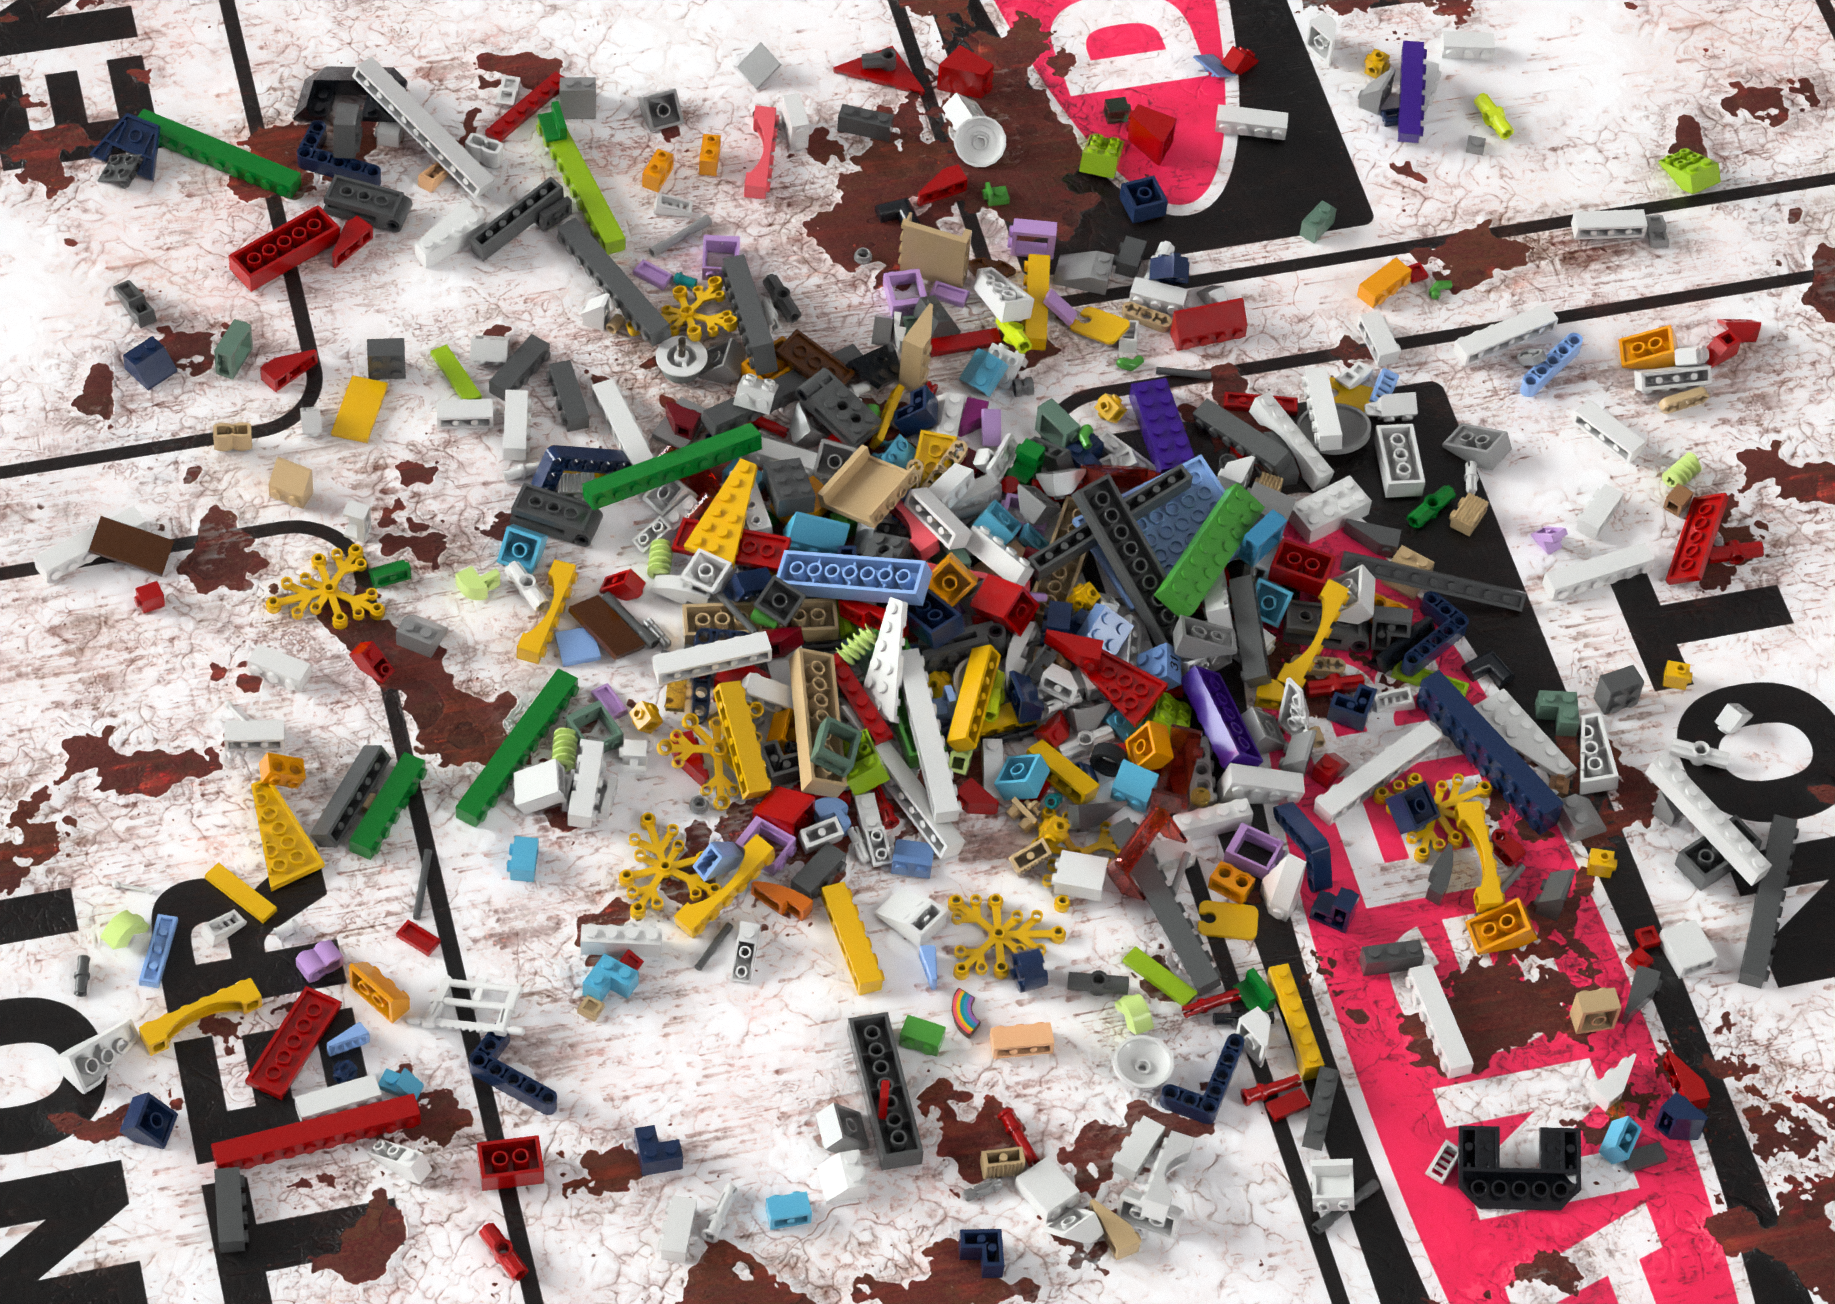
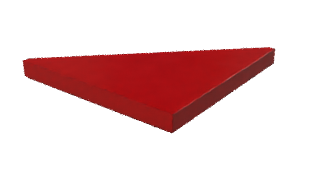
(900, 77)

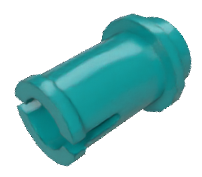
(684, 280)
(1049, 800)

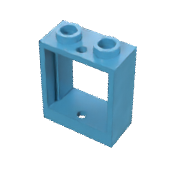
(1262, 538)

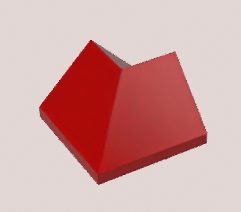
(1745, 329)

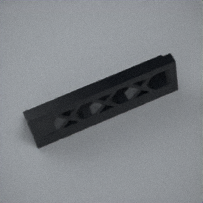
(1396, 651)

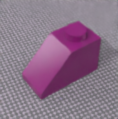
(972, 416)

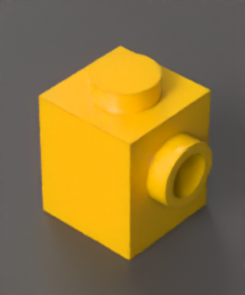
(1677, 675)
(1601, 863)

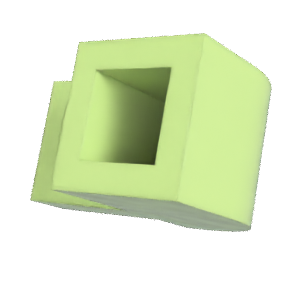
(476, 586)
(960, 761)
(122, 928)
(1136, 1013)

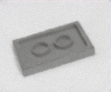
(665, 433)

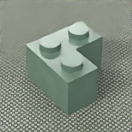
(1562, 708)

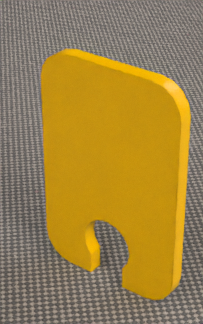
(1103, 326)
(1354, 397)
(1231, 921)

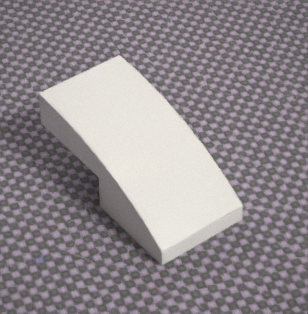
(508, 90)
(898, 332)
(1354, 376)
(1124, 458)

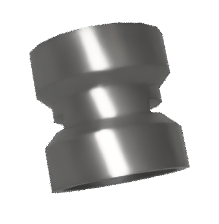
(1023, 386)

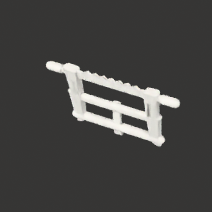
(440, 999)

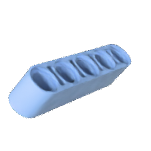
(1556, 360)

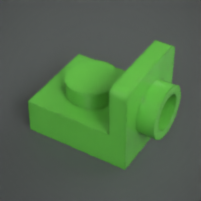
(995, 195)

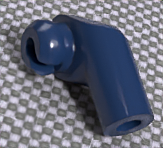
(1088, 770)

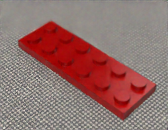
(1697, 538)
(755, 547)
(293, 1042)

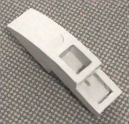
(664, 527)
(681, 591)
(1018, 649)
(872, 830)

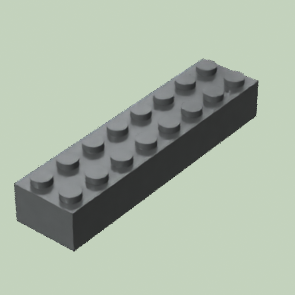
(749, 315)
(879, 1060)

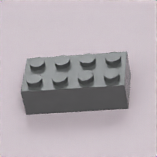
(1704, 863)

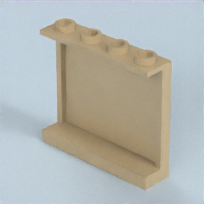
(934, 252)
(866, 488)

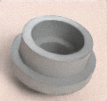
(863, 256)
(699, 800)

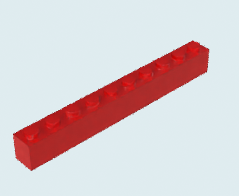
(317, 1133)

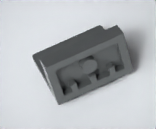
(554, 214)

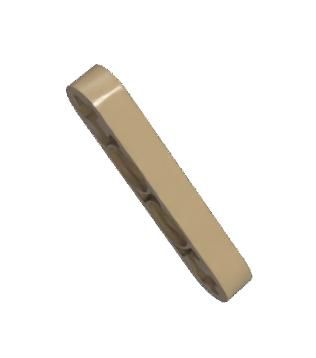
(940, 468)

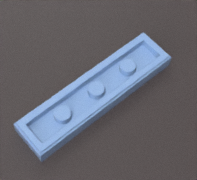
(158, 951)

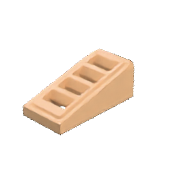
(432, 177)

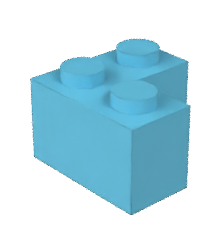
(610, 975)

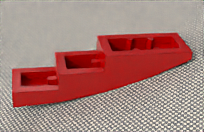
(862, 613)

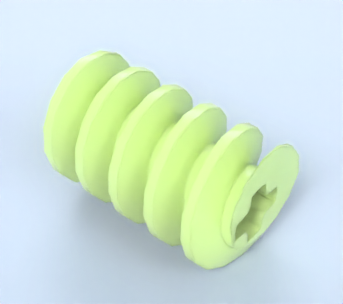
(1682, 470)
(660, 558)
(858, 645)
(565, 747)

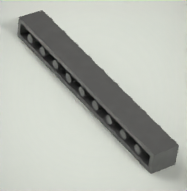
(614, 282)
(728, 416)
(1082, 539)
(1767, 903)
(1170, 914)

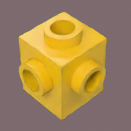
(1376, 63)
(1110, 408)
(1083, 596)
(937, 681)
(646, 717)
(1054, 831)

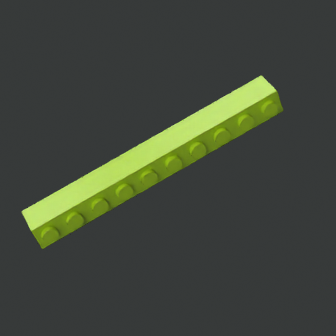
(586, 193)

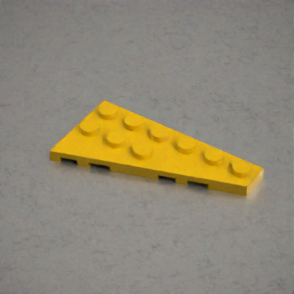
(726, 516)
(284, 843)

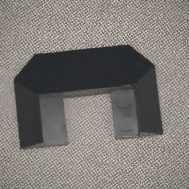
(322, 87)
(1519, 1188)

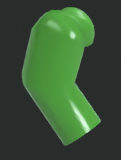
(1435, 290)
(1129, 364)
(1083, 436)

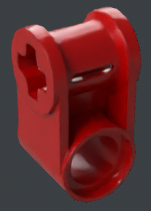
(1508, 849)

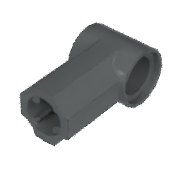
(885, 59)

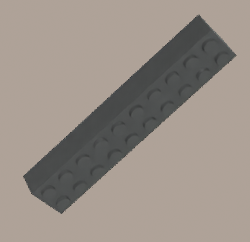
(1127, 554)

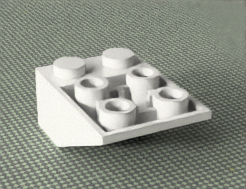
(913, 916)

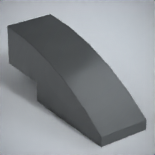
(135, 303)
(1440, 876)

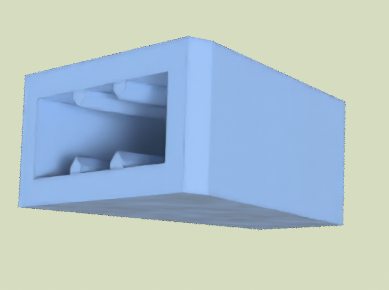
(718, 859)

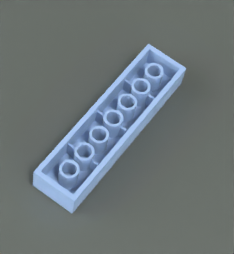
(856, 577)

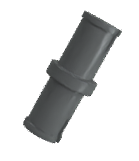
(82, 975)

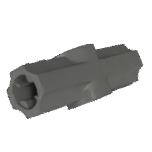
(781, 298)
(1109, 983)

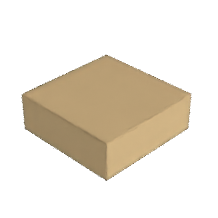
(591, 1008)

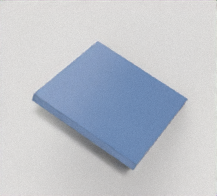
(1213, 65)

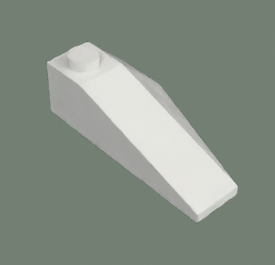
(1293, 710)
(1282, 887)
(93, 1058)

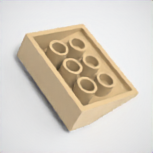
(916, 351)

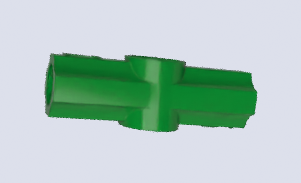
(1431, 506)

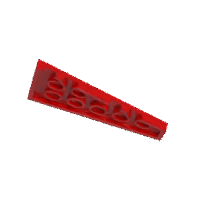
(1126, 686)

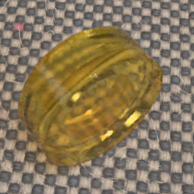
(1200, 797)

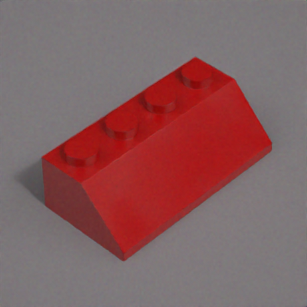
(1209, 324)

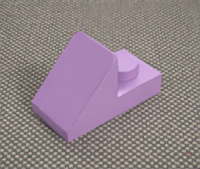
(1549, 538)

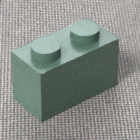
(1318, 221)

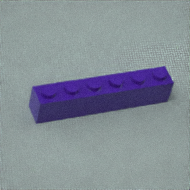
(1411, 92)

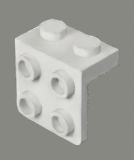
(1012, 359)
(755, 393)

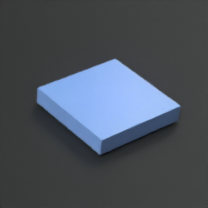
(576, 647)

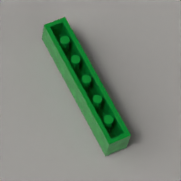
(387, 806)

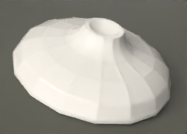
(980, 141)

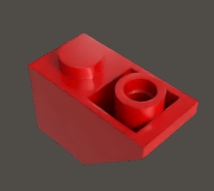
(1239, 60)
(1722, 348)
(372, 661)

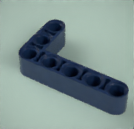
(314, 159)
(579, 459)
(1451, 629)
(705, 684)
(1311, 843)
(507, 1074)
(1215, 1086)

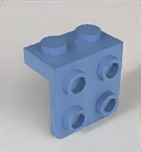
(912, 859)

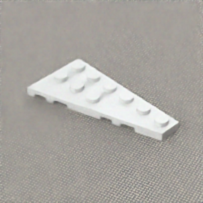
(886, 664)
(1523, 733)

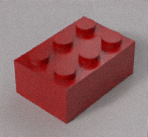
(1301, 567)
(510, 1163)

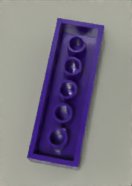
(1160, 424)
(1220, 718)

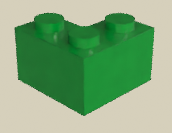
(1028, 462)

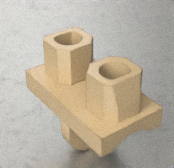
(1017, 809)

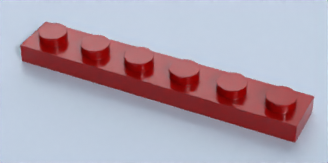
(525, 108)
(860, 702)

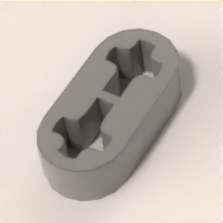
(1531, 357)

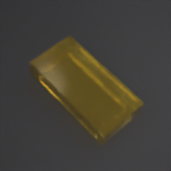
(676, 696)

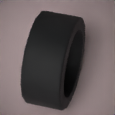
(1109, 751)

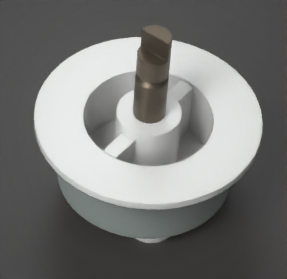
(681, 359)

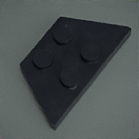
(878, 366)

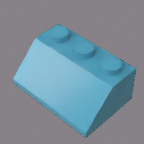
(815, 533)

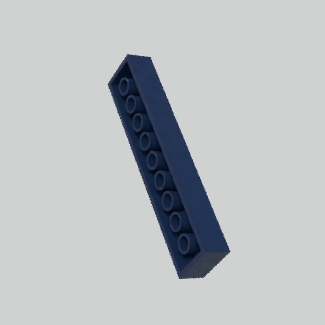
(1489, 752)

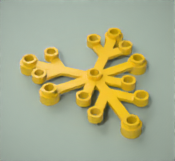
(688, 313)
(357, 602)
(686, 748)
(1428, 834)
(1103, 842)
(658, 848)
(1023, 934)

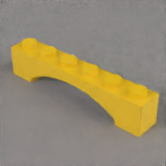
(1332, 598)
(533, 644)
(1470, 818)
(696, 916)
(238, 997)
(1305, 1046)

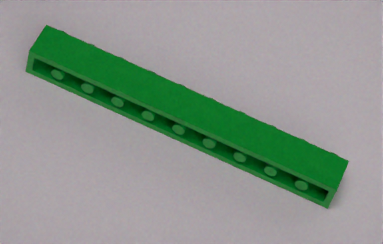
(225, 156)
(672, 466)
(516, 748)

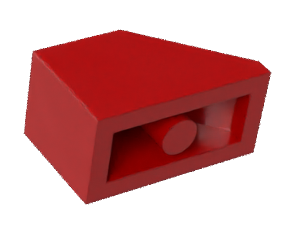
(623, 585)
(1054, 730)
(1328, 769)
(976, 799)

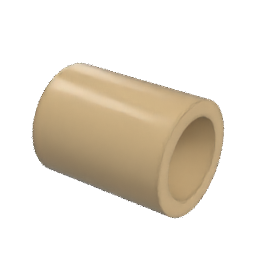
(615, 323)
(1319, 739)
(368, 802)

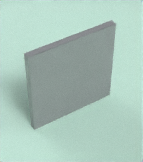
(758, 65)

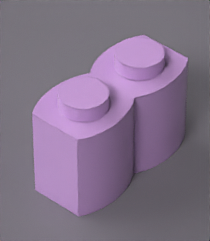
(319, 960)

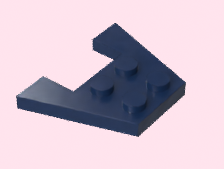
(134, 137)

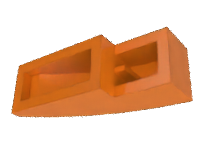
(782, 899)

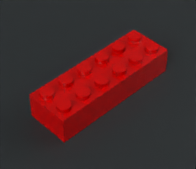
(284, 248)

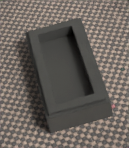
(1646, 1157)

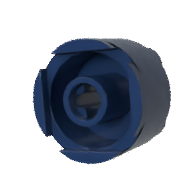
(1028, 970)

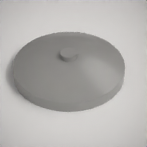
(1354, 427)

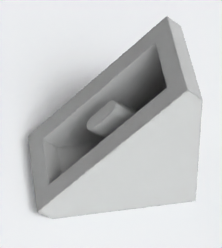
(1212, 294)
(882, 329)

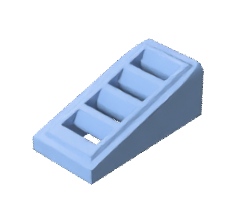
(1386, 377)
(927, 956)
(349, 1039)

